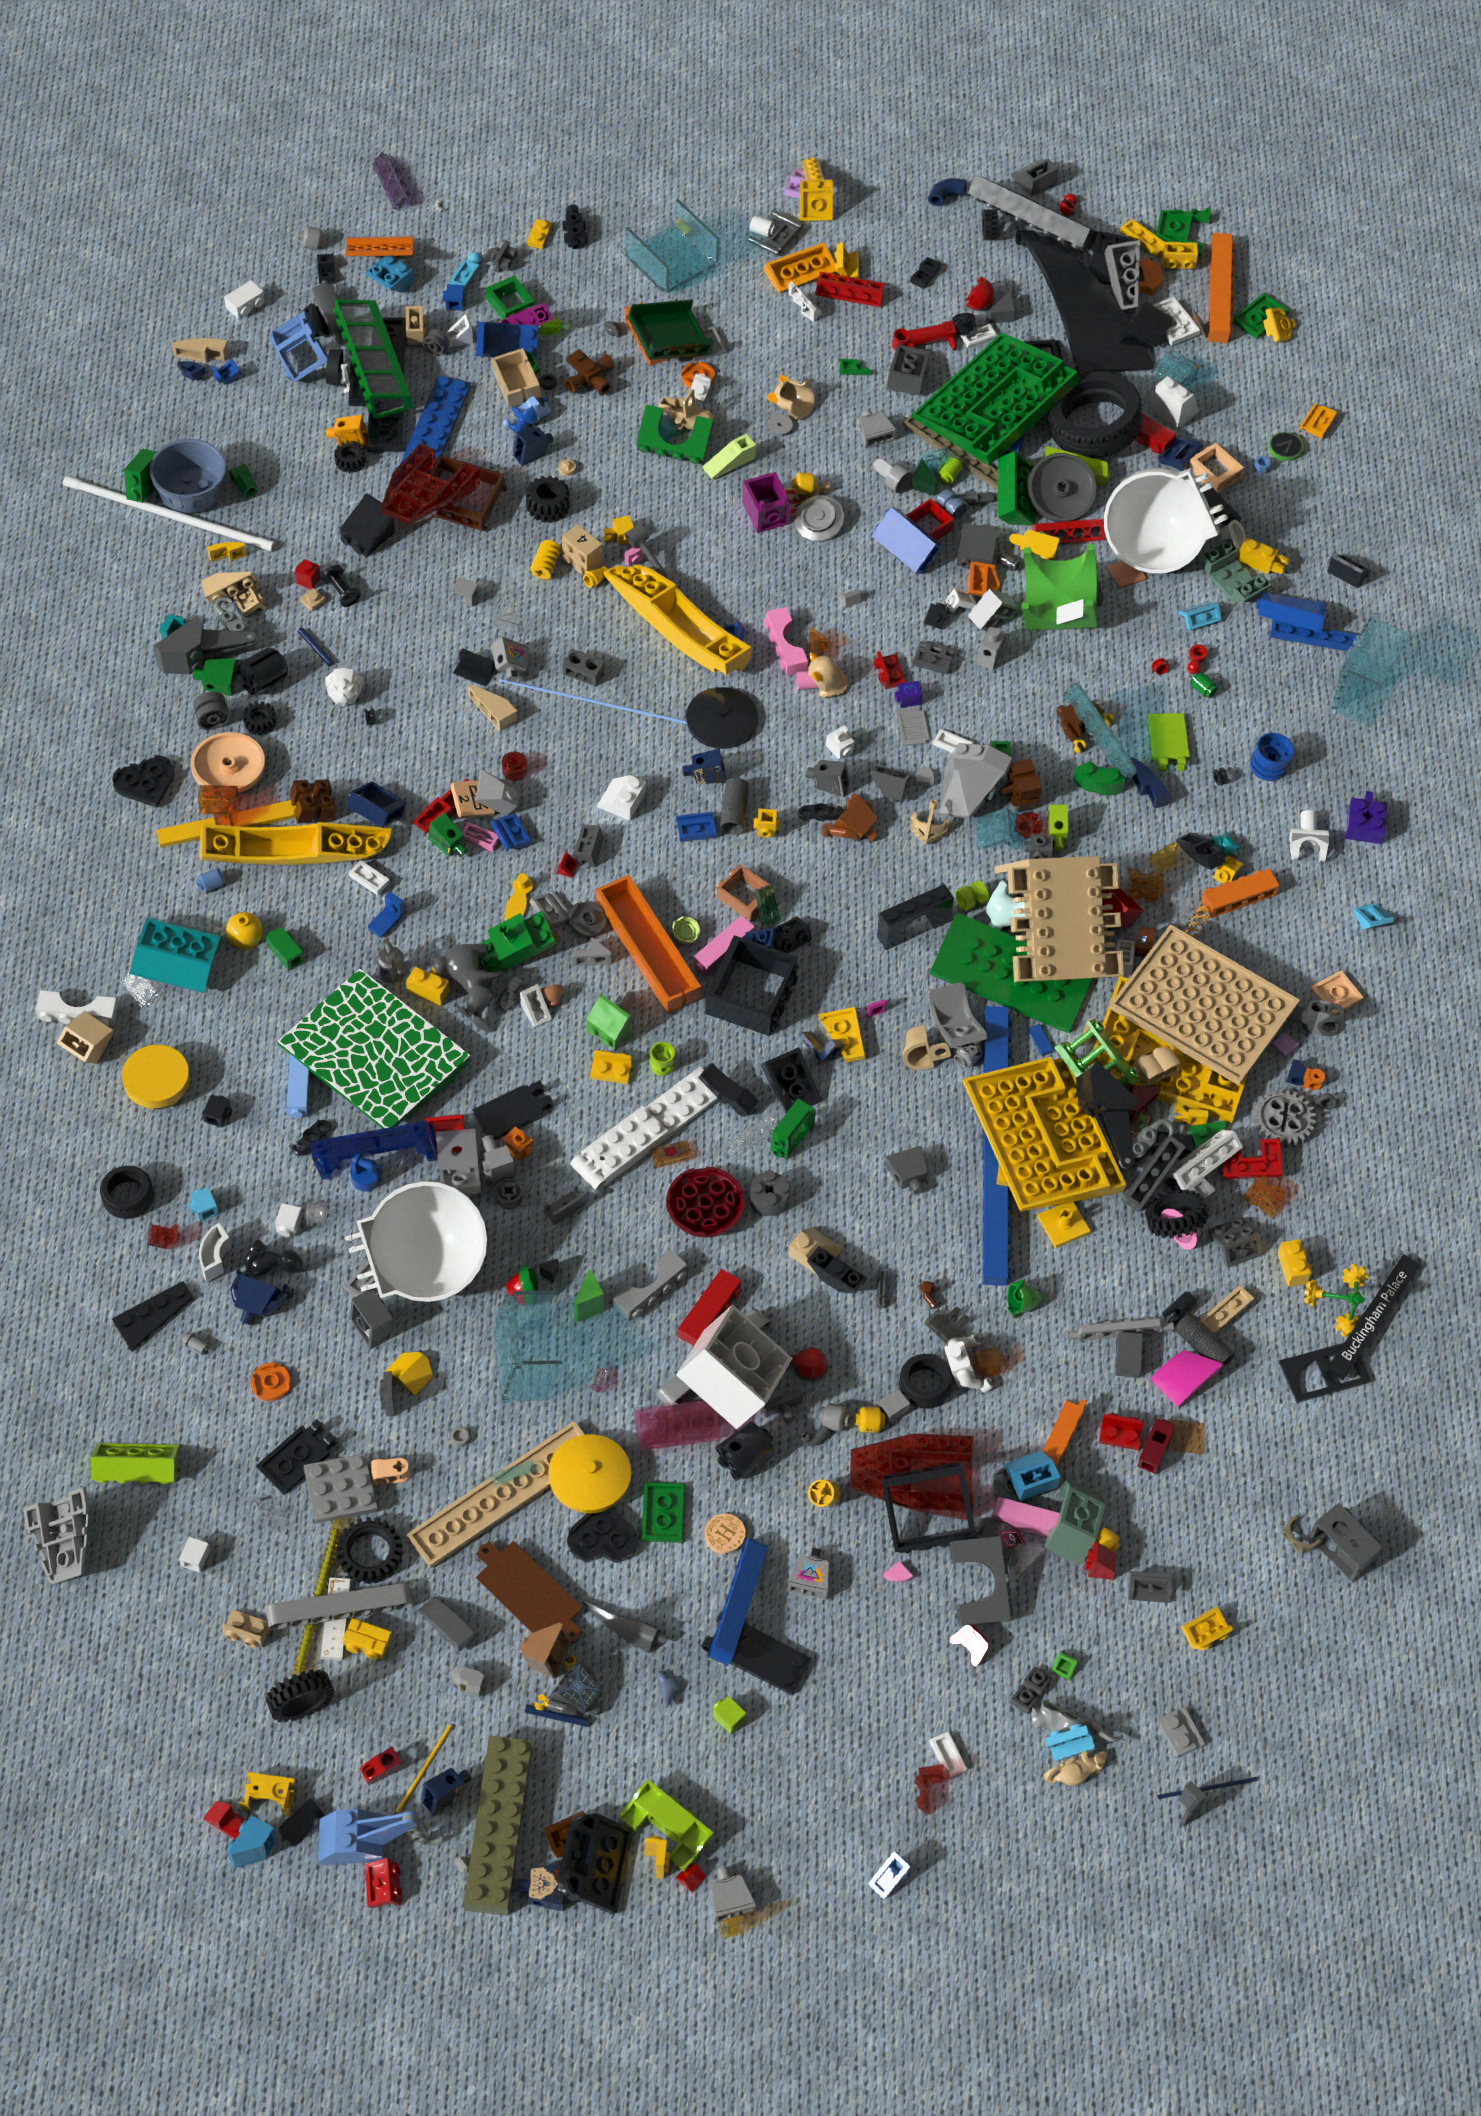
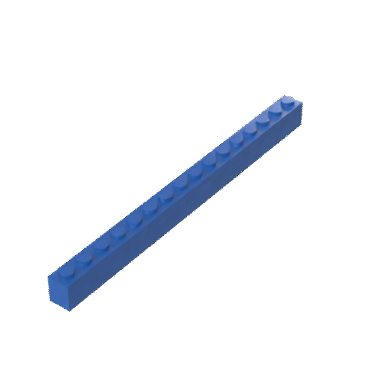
(995, 1197)

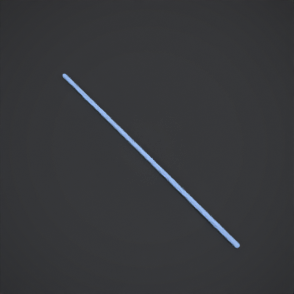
(595, 701)

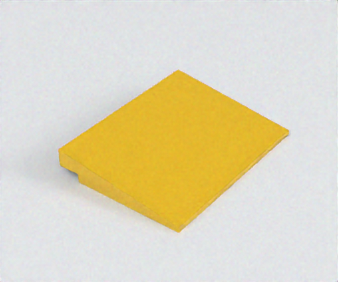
(1189, 1087)
(1042, 1135)

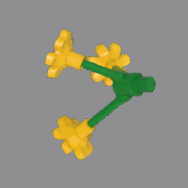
(1355, 1278)

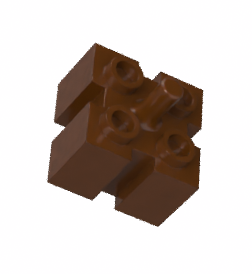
(1023, 785)
(312, 801)

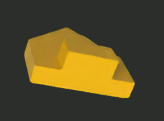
(1278, 325)

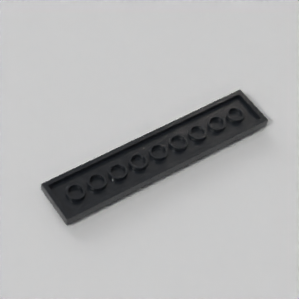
(387, 432)

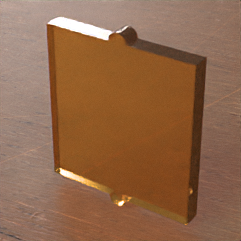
(1187, 1437)

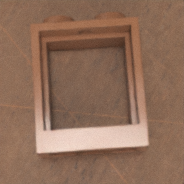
(733, 878)

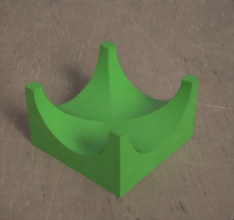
(1057, 584)

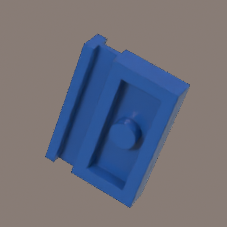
(696, 826)
(511, 832)

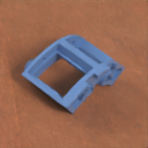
(293, 334)

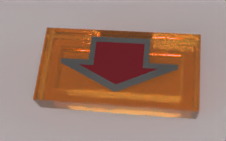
(671, 1154)

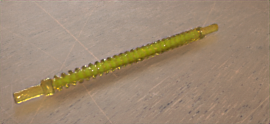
(336, 1528)

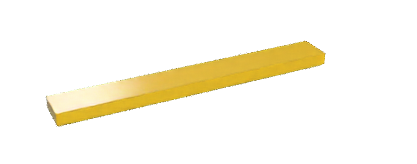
(246, 818)

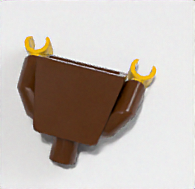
(1075, 727)

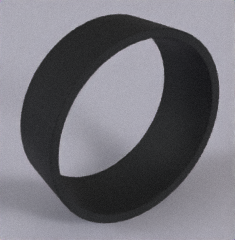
(333, 367)

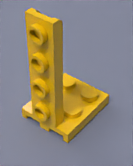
(815, 193)

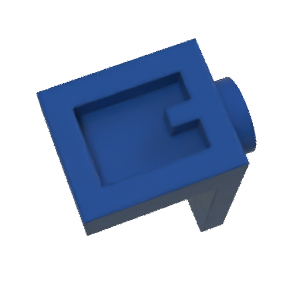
(386, 919)

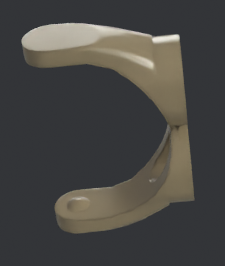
(1299, 1546)

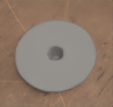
(780, 424)

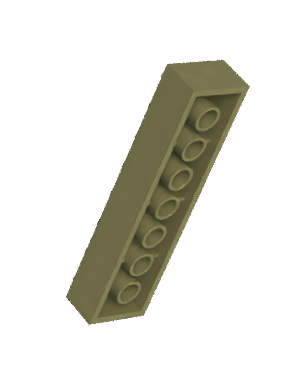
(498, 1826)

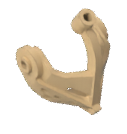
(929, 828)

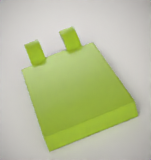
(1168, 739)

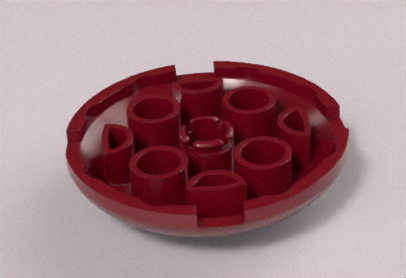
(705, 1186)

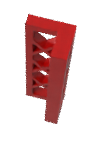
(850, 289)
(1072, 525)

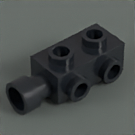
(574, 228)

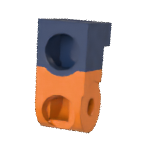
(1305, 1077)

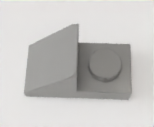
(595, 956)

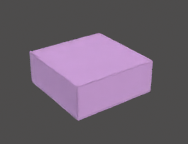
(1284, 1045)

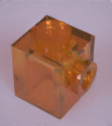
(989, 1361)

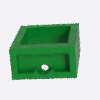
(505, 288)

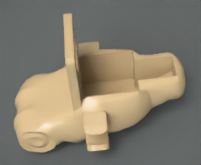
(683, 410)

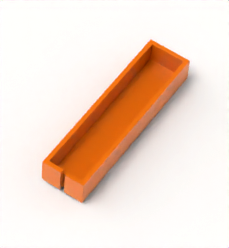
(648, 944)

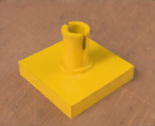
(1063, 1224)

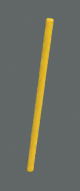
(424, 1768)

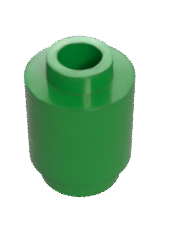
(1204, 685)

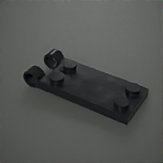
(766, 1658)

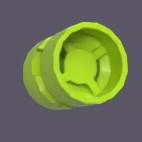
(973, 895)
(662, 1058)

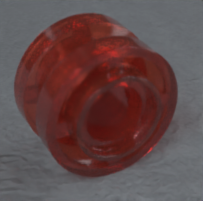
(514, 766)

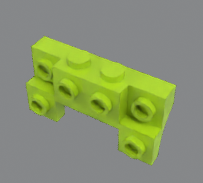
(672, 1819)

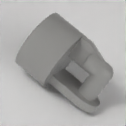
(896, 477)

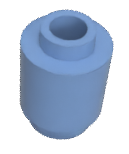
(210, 880)

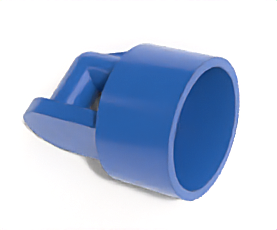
(364, 1173)

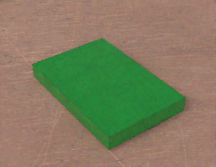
(1252, 316)
(663, 1512)

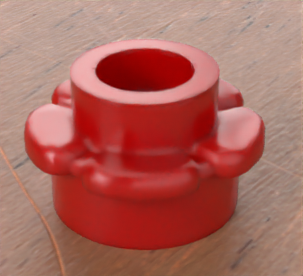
(1160, 666)

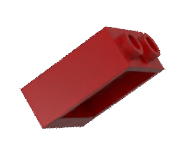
(935, 510)

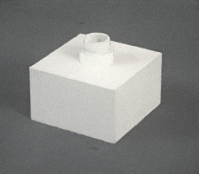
(734, 1366)

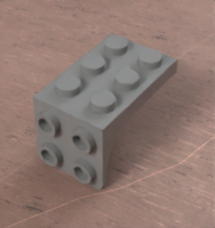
(953, 1016)

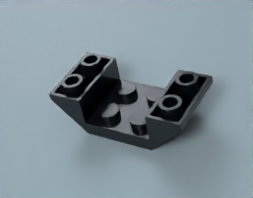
(1098, 262)

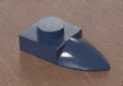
(191, 370)

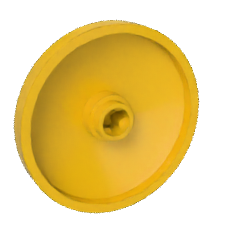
(589, 1473)

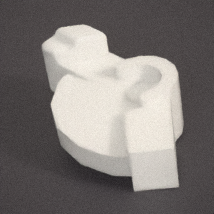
(346, 376)

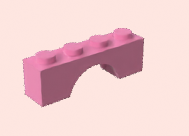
(791, 657)

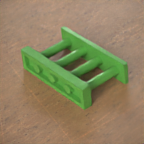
(1076, 1065)

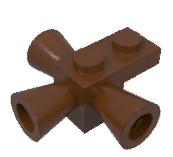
(588, 372)

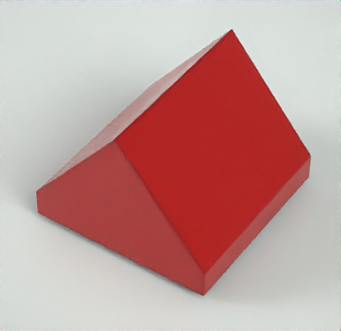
(567, 866)
(691, 1877)

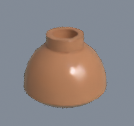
(552, 994)

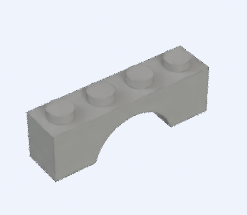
(632, 1300)

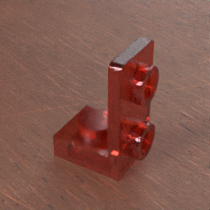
(932, 1774)

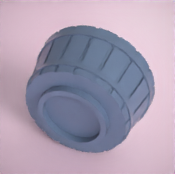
(188, 475)

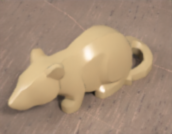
(1075, 1771)

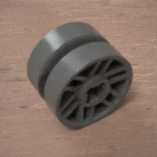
(211, 710)

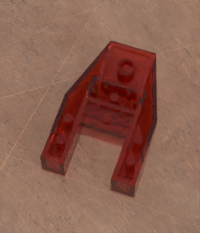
(418, 495)

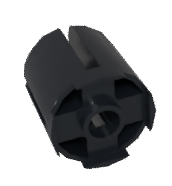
(262, 670)

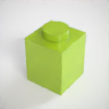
(729, 1714)

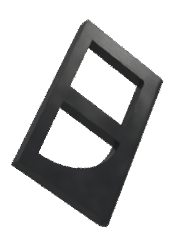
(1294, 1366)

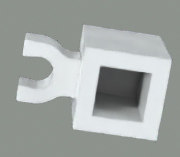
(840, 742)

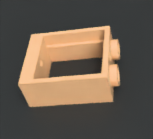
(1225, 480)

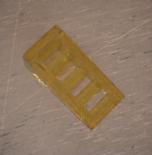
(731, 1927)

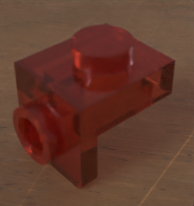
(163, 1236)

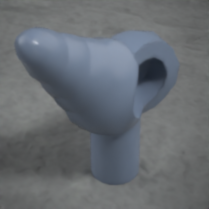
(669, 1687)

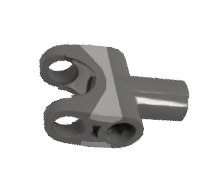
(1317, 1016)

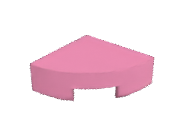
(898, 1573)

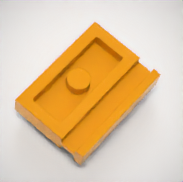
(1318, 420)

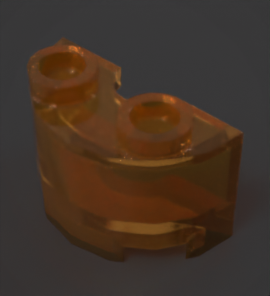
(1145, 886)
(1265, 1196)

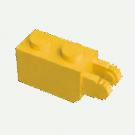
(1041, 544)
(1261, 557)

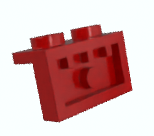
(889, 670)
(1121, 1431)
(383, 1883)

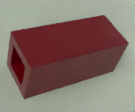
(1156, 1445)

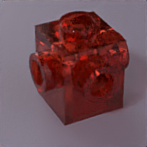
(1022, 824)

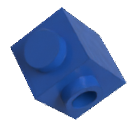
(454, 297)

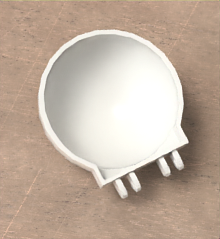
(1160, 519)
(422, 1242)

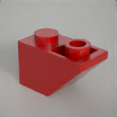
(1100, 1562)

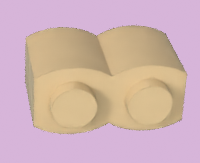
(1157, 1065)

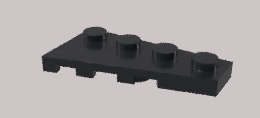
(147, 1316)

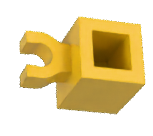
(618, 530)

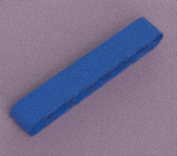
(738, 1601)

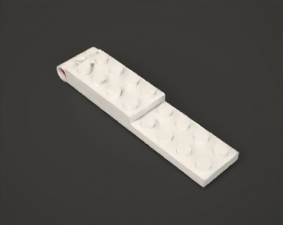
(643, 1131)

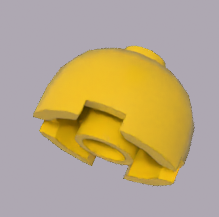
(244, 930)

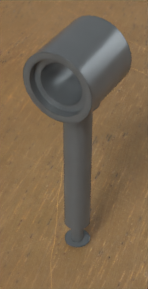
(637, 537)

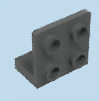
(1237, 1240)

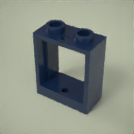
(376, 804)

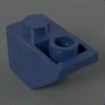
(764, 937)

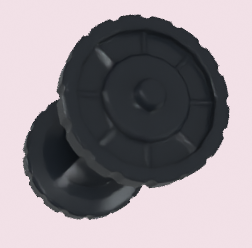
(333, 576)

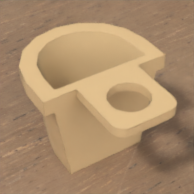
(919, 1053)

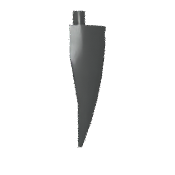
(325, 297)
(634, 1631)

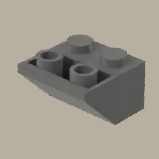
(1036, 176)

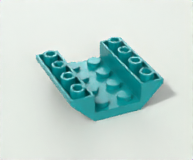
(175, 954)

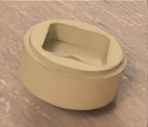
(567, 467)

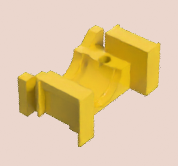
(269, 1788)

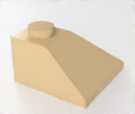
(807, 1242)

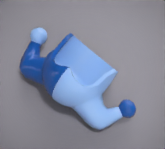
(528, 413)

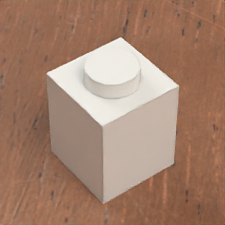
(288, 1220)
(194, 1554)

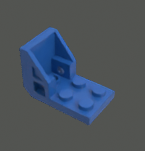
(502, 338)

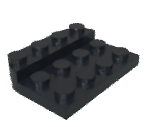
(595, 1861)

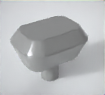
(462, 1864)

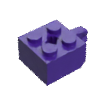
(1366, 819)

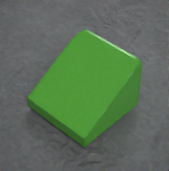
(1065, 1665)

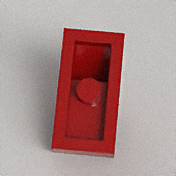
(224, 1819)

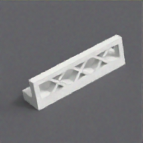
(1205, 1158)

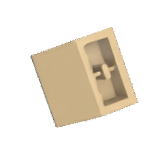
(86, 1037)

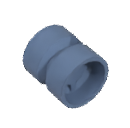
(951, 503)

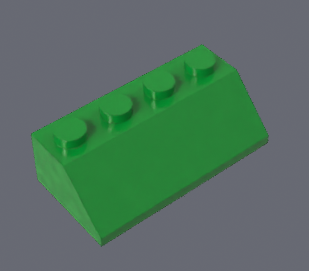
(1012, 496)

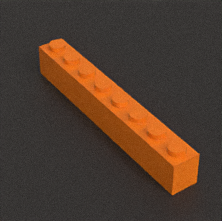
(1220, 288)

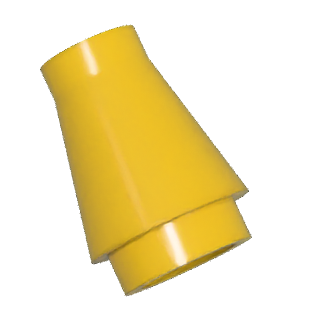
(594, 577)

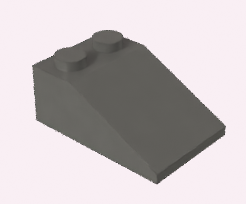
(908, 370)

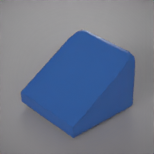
(736, 630)

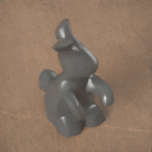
(463, 966)

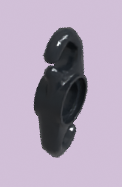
(813, 815)
(314, 1129)

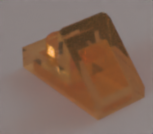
(818, 642)

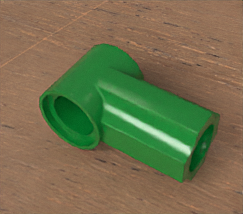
(242, 477)

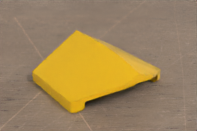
(411, 1371)

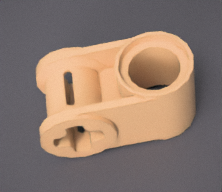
(388, 1472)

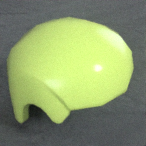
(685, 930)

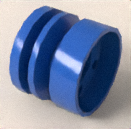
(1271, 756)

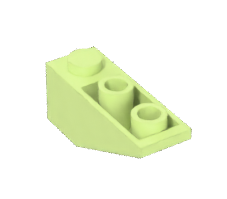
(730, 457)

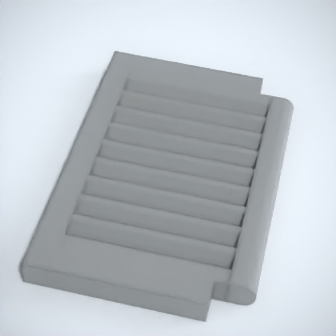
(913, 726)

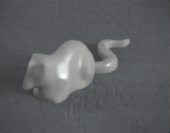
(1059, 1718)

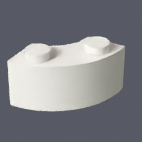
(212, 1251)

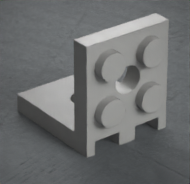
(459, 1168)

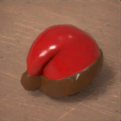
(810, 1364)

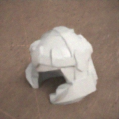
(344, 686)

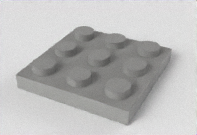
(340, 1488)

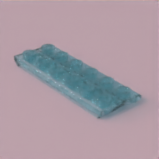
(1099, 729)

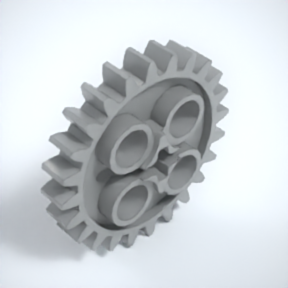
(1302, 1121)

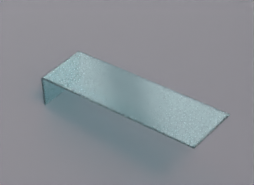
(513, 1472)

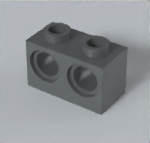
(583, 667)

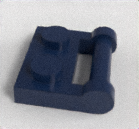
(1177, 449)

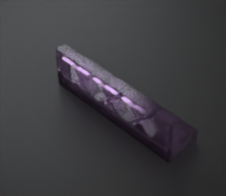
(393, 181)

